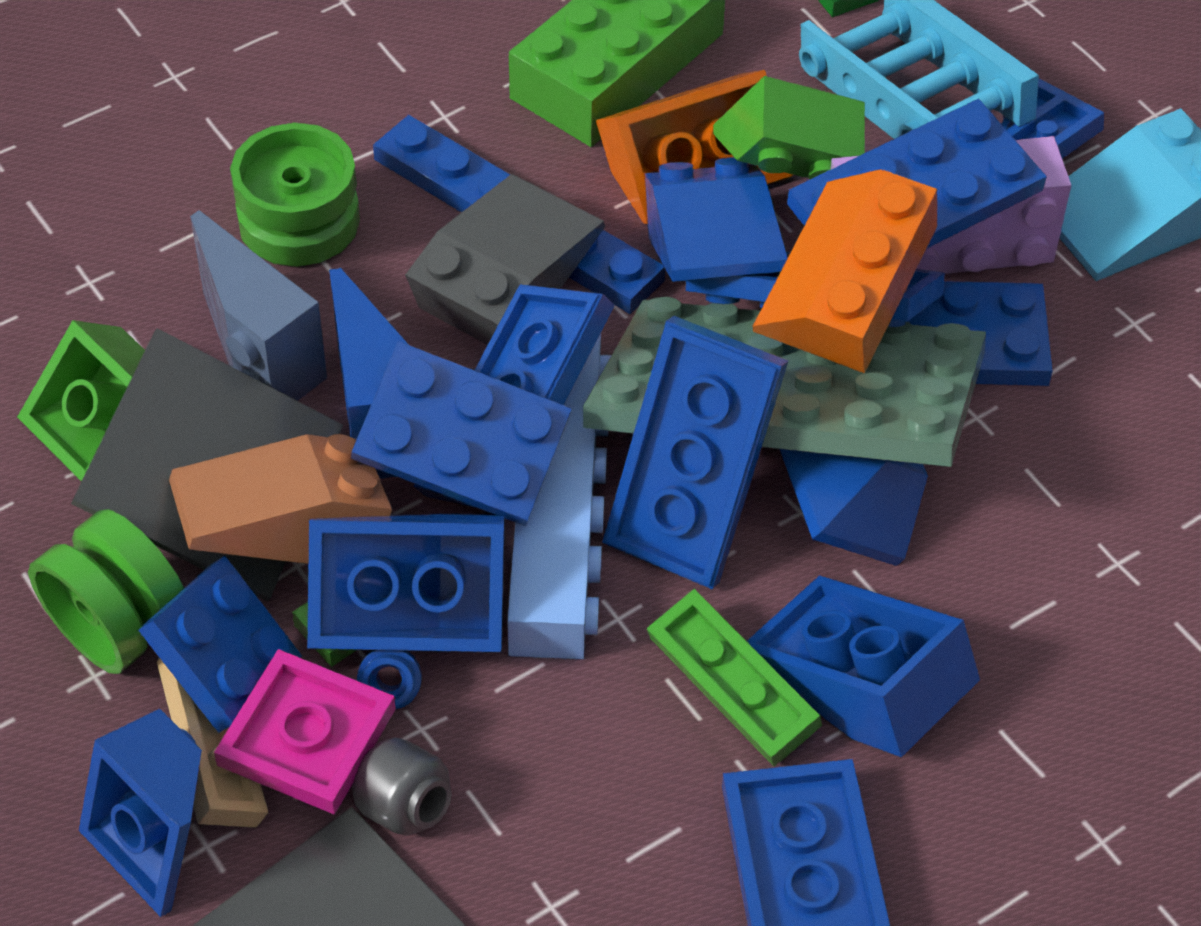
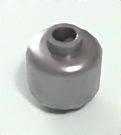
(402, 787)

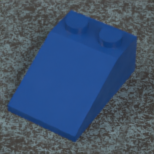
(713, 220)
(364, 348)
(406, 583)
(869, 661)

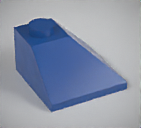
(858, 501)
(143, 803)

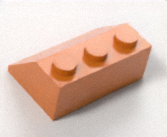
(670, 132)
(851, 267)

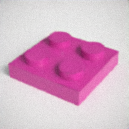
(305, 731)

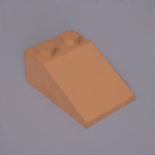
(266, 495)

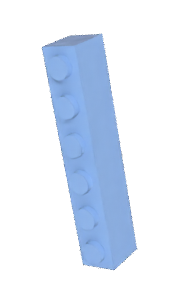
(553, 551)

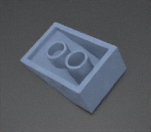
(259, 314)

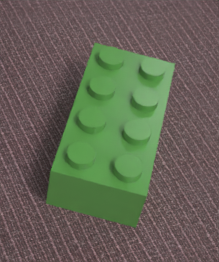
(607, 57)

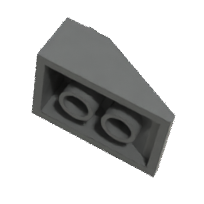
(493, 247)

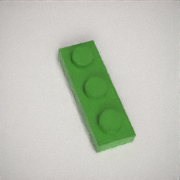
(734, 677)

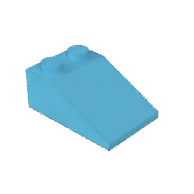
(1136, 197)

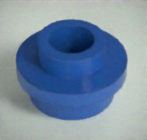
(401, 660)

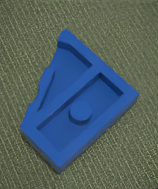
(1060, 116)

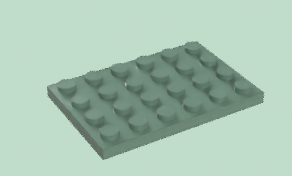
(898, 410)

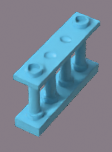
(929, 34)

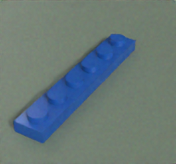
(463, 178)

